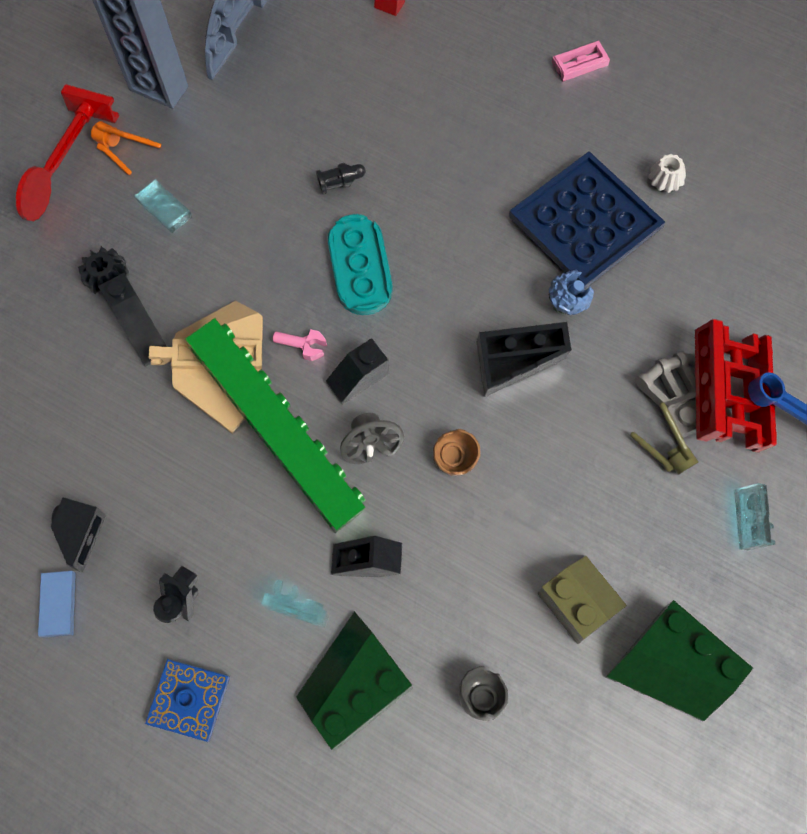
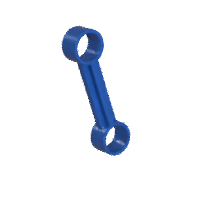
(779, 396)

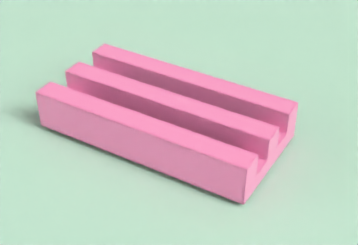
(583, 64)

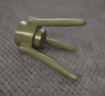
(680, 457)

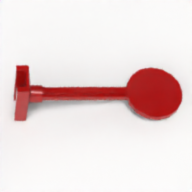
(35, 184)

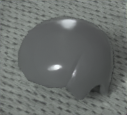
(483, 694)

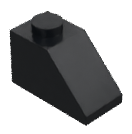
(358, 371)
(76, 530)
(367, 557)

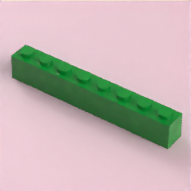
(275, 424)

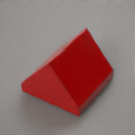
(389, 6)

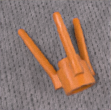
(109, 137)

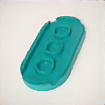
(360, 265)

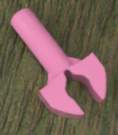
(303, 343)

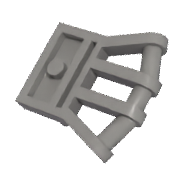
(680, 405)

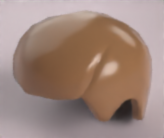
(456, 452)

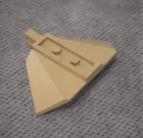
(192, 378)

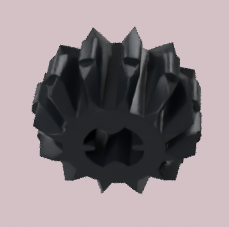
(101, 268)

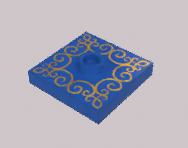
(188, 700)

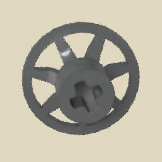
(370, 434)

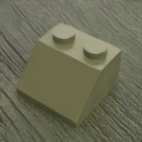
(581, 599)

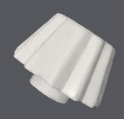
(668, 173)

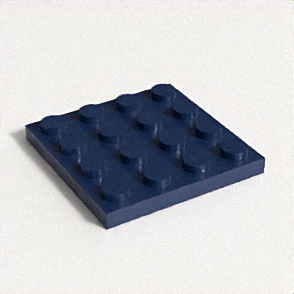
(586, 219)

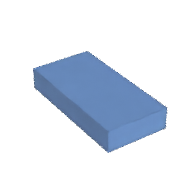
(57, 604)

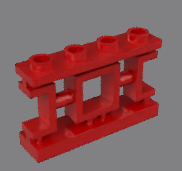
(714, 387)

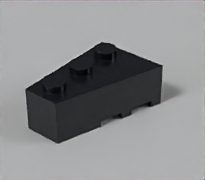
(519, 353)

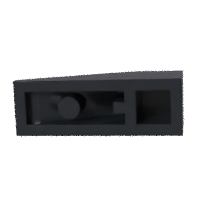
(132, 316)

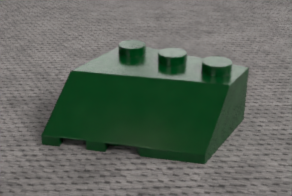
(681, 664)
(352, 684)

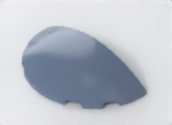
(220, 31)

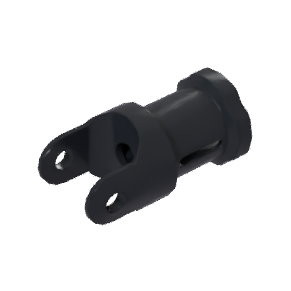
(345, 173)

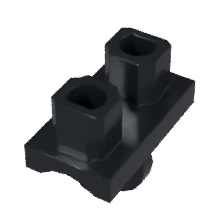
(176, 596)

